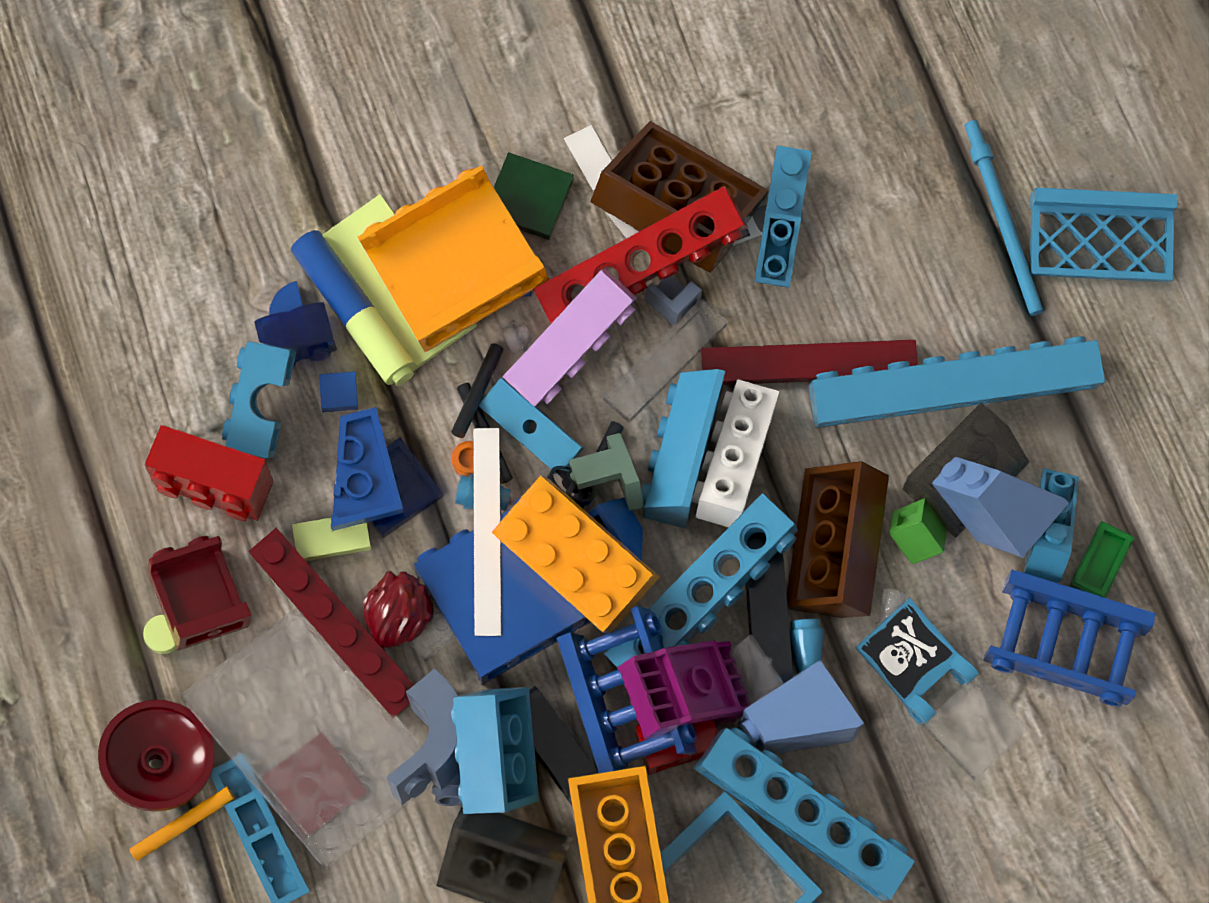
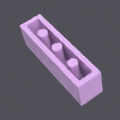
(570, 338)

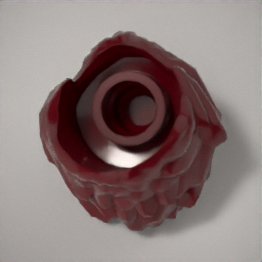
(397, 609)

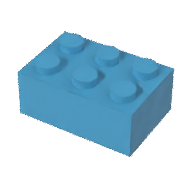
(495, 750)

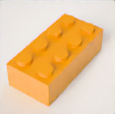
(575, 554)
(618, 837)

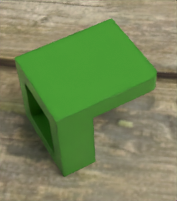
(918, 531)

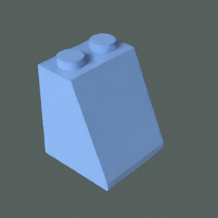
(998, 506)
(802, 714)

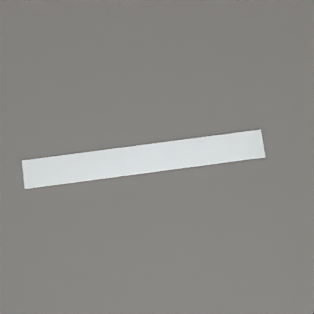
(486, 545)

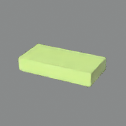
(317, 540)

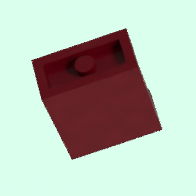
(197, 592)

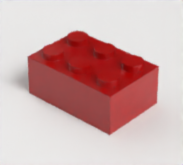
(209, 474)

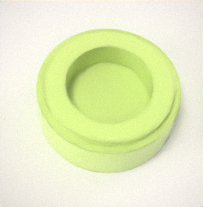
(158, 635)

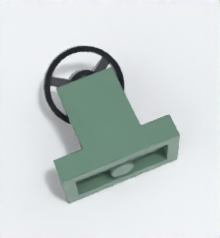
(598, 469)

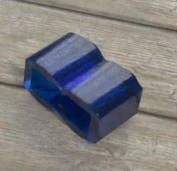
(300, 329)

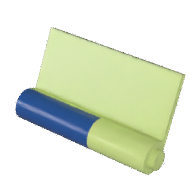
(360, 297)

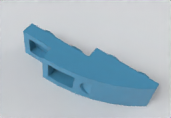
(782, 216)

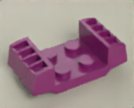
(681, 687)

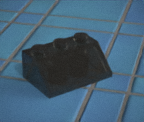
(979, 439)
(503, 859)

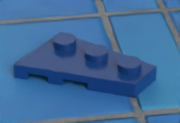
(364, 474)

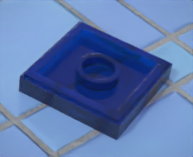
(414, 488)

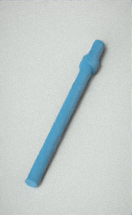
(983, 156)

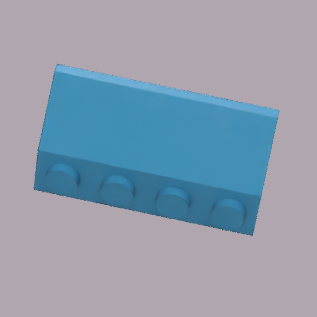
(683, 446)

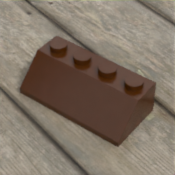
(837, 540)

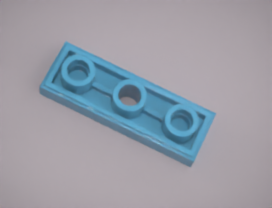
(515, 413)

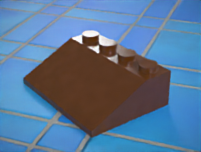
(664, 174)

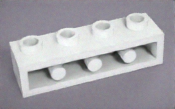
(737, 453)

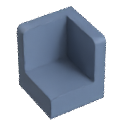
(672, 298)

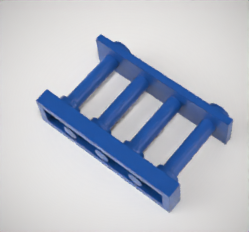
(1094, 612)
(591, 688)

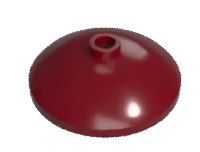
(158, 732)

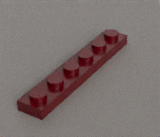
(333, 621)

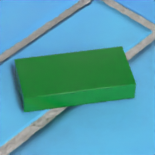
(1102, 560)

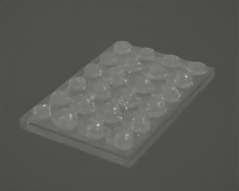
(306, 735)

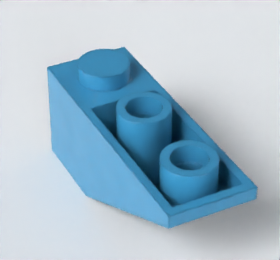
(1053, 549)

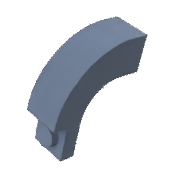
(435, 761)

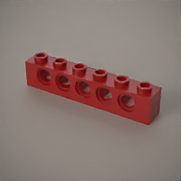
(719, 205)

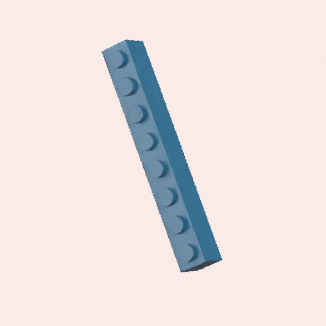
(956, 383)

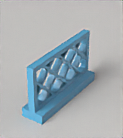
(1095, 205)

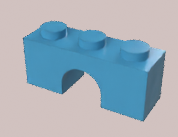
(248, 428)

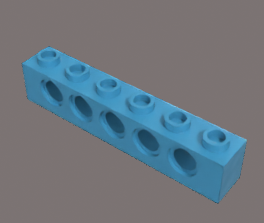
(759, 517)
(891, 859)

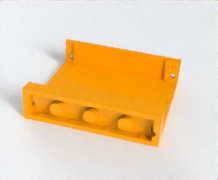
(452, 258)

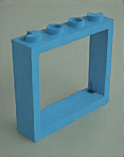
(711, 817)

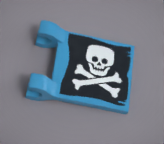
(912, 658)

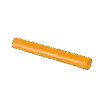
(182, 823)

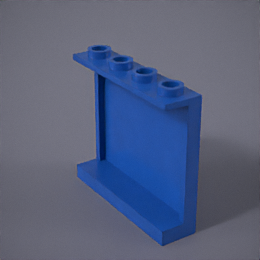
(530, 607)

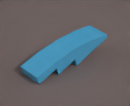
(260, 836)

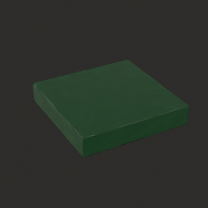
(533, 193)

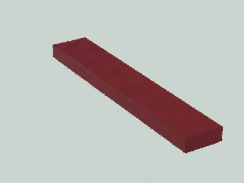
(804, 361)

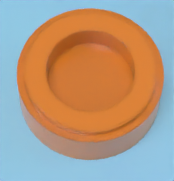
(463, 458)

